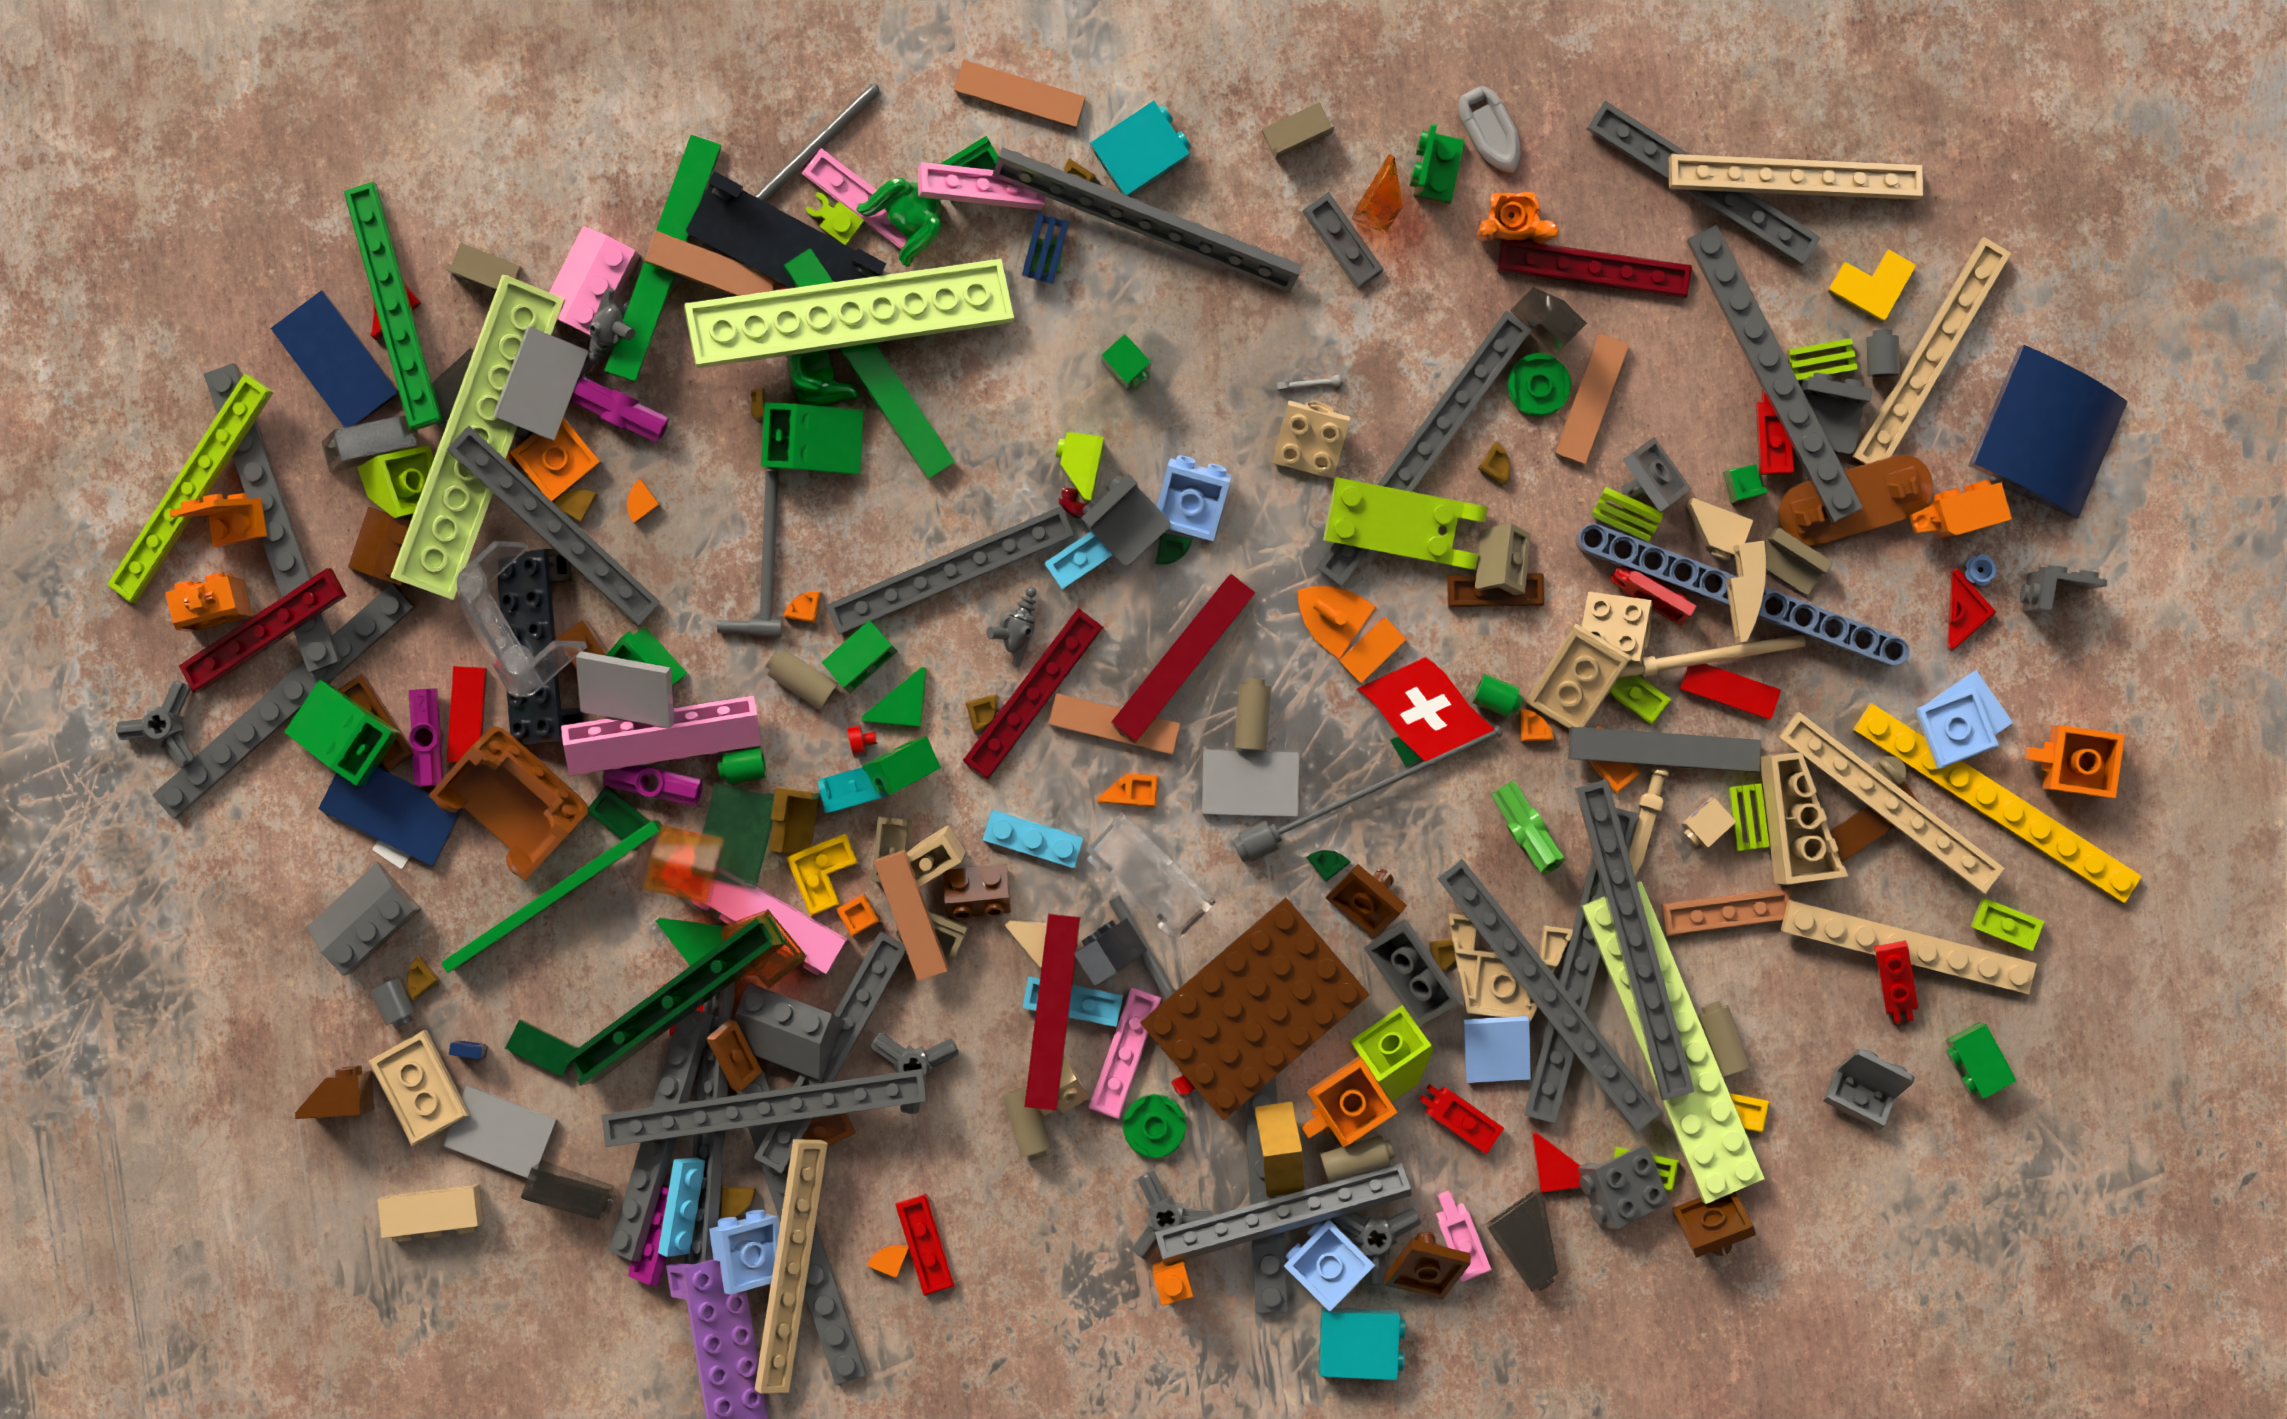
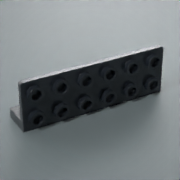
(769, 237)
(528, 609)

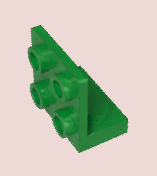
(1439, 165)
(646, 649)

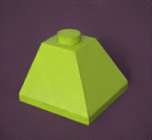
(1081, 461)
(397, 479)
(1394, 1052)

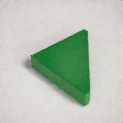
(901, 705)
(691, 938)

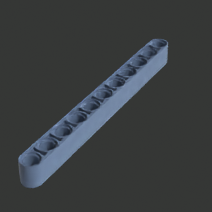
(1787, 605)

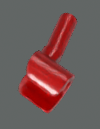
(1182, 1085)

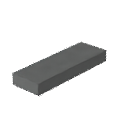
(1343, 240)

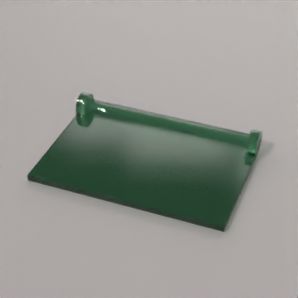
(745, 824)

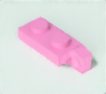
(1461, 1235)

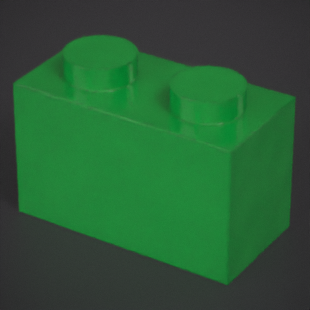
(1127, 363)
(1979, 1060)

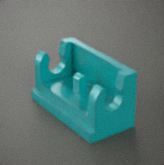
(847, 790)

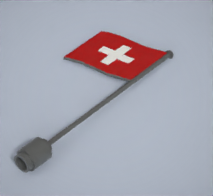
(1425, 715)

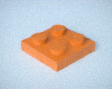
(557, 463)

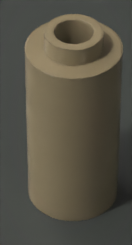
(801, 678)
(1252, 715)
(1723, 1038)
(1026, 1125)
(1357, 1158)

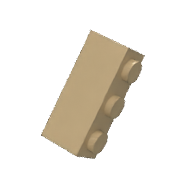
(430, 1212)

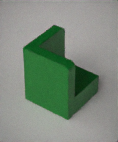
(1743, 483)

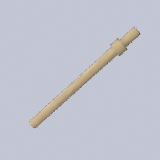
(1651, 666)

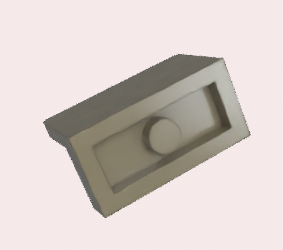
(1297, 130)
(481, 267)
(1503, 559)
(1794, 561)

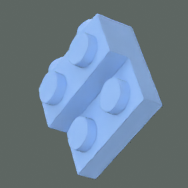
(1193, 496)
(745, 1250)
(1328, 1264)

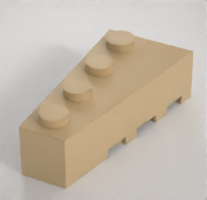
(1797, 823)

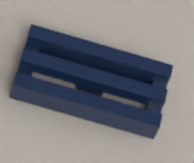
(1052, 222)

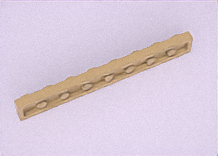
(1795, 177)
(1932, 352)
(1891, 803)
(1923, 949)
(791, 1266)

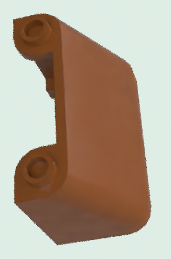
(512, 799)

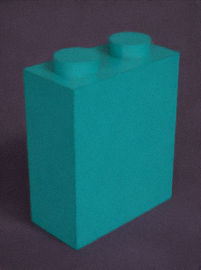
(1141, 149)
(1360, 1343)

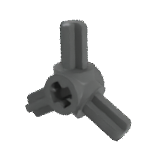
(151, 723)
(928, 1058)
(1160, 1202)
(1376, 1252)

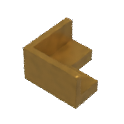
(794, 819)
(1280, 1148)

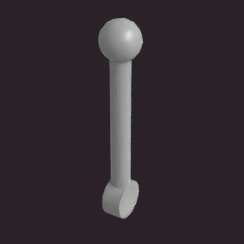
(1335, 381)

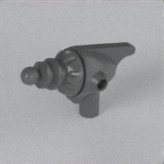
(607, 327)
(1017, 628)

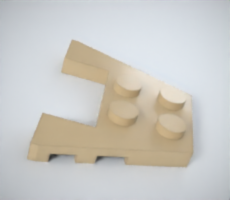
(1484, 978)

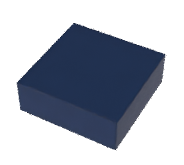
(468, 1049)

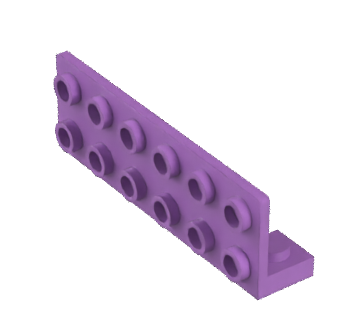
(721, 1341)

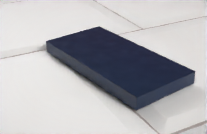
(335, 360)
(392, 813)

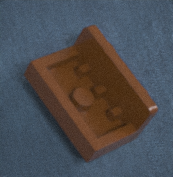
(976, 891)

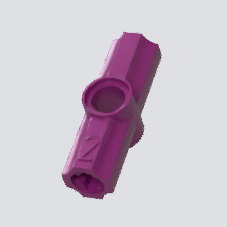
(619, 409)
(425, 714)
(671, 785)

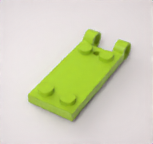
(1399, 522)

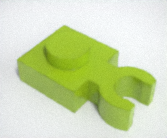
(838, 221)

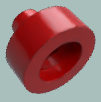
(860, 741)

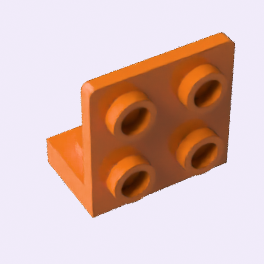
(230, 519)

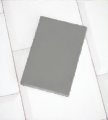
(540, 383)
(625, 689)
(1250, 783)
(501, 1132)

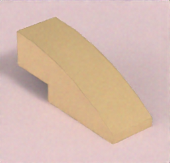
(1747, 589)

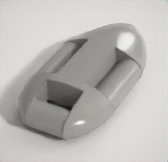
(1491, 129)

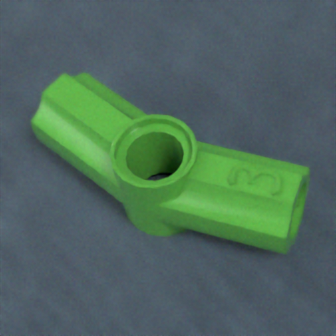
(1527, 828)

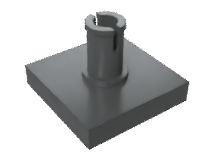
(1654, 475)

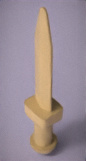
(1650, 804)

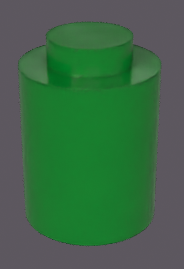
(1497, 696)
(743, 765)

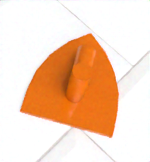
(1333, 615)

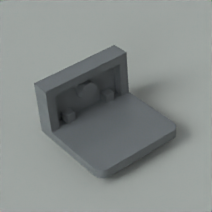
(1837, 408)
(1125, 520)
(2041, 586)
(1867, 1087)
(1623, 1188)

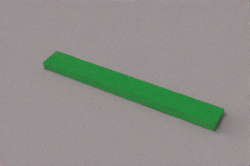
(655, 283)
(393, 306)
(881, 383)
(552, 896)

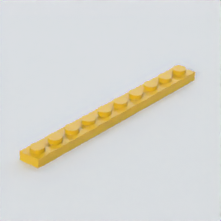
(1999, 805)

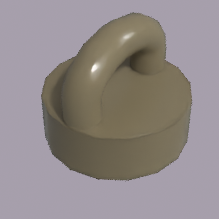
(1891, 768)

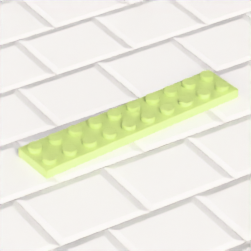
(848, 313)
(452, 497)
(1701, 1120)

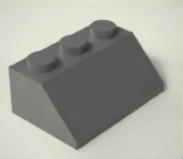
(362, 919)
(1412, 973)
(788, 1030)

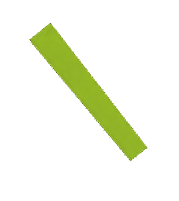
(191, 484)

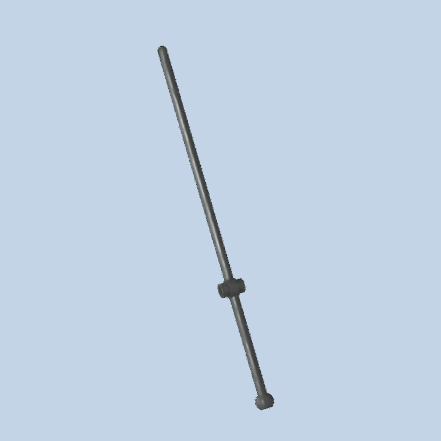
(769, 190)

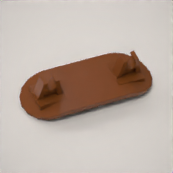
(1886, 488)

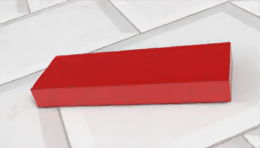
(1731, 689)
(466, 710)
(925, 1244)

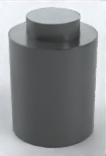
(1883, 354)
(393, 1003)

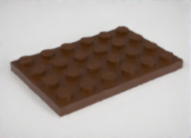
(1254, 1008)

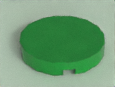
(1538, 385)
(1154, 1125)

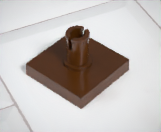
(1367, 900)
(1714, 1224)
(1427, 1267)

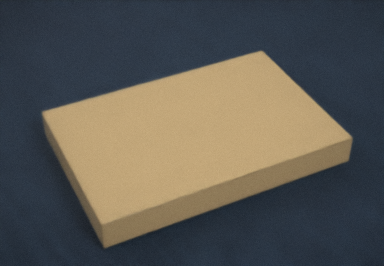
(1578, 678)
(419, 1088)

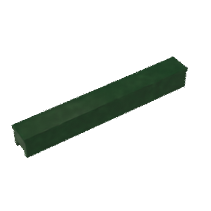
(676, 999)

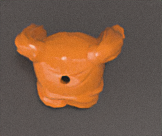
(1524, 223)

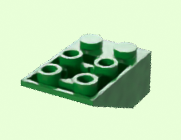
(811, 438)
(341, 733)

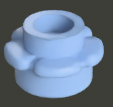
(1988, 566)

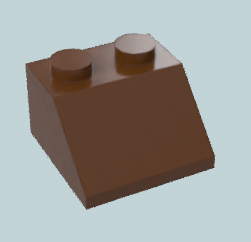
(379, 545)
(341, 1094)

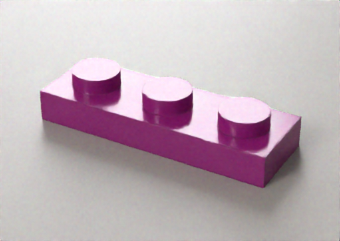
(652, 1263)

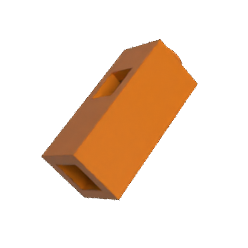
(1172, 1281)

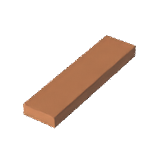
(1019, 94)
(705, 266)
(1591, 399)
(1096, 720)
(1725, 911)
(911, 915)

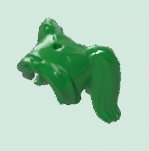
(909, 213)
(814, 379)

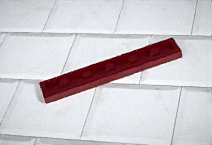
(1594, 268)
(262, 630)
(1183, 657)
(1033, 693)
(1052, 1012)

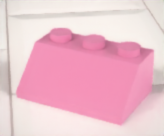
(590, 269)

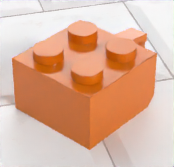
(1964, 512)
(208, 603)
(2080, 761)
(1348, 1104)

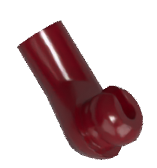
(1069, 502)

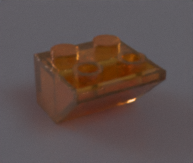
(684, 864)

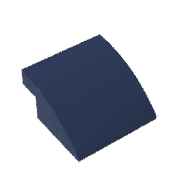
(2048, 432)

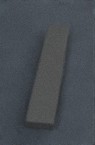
(1664, 749)

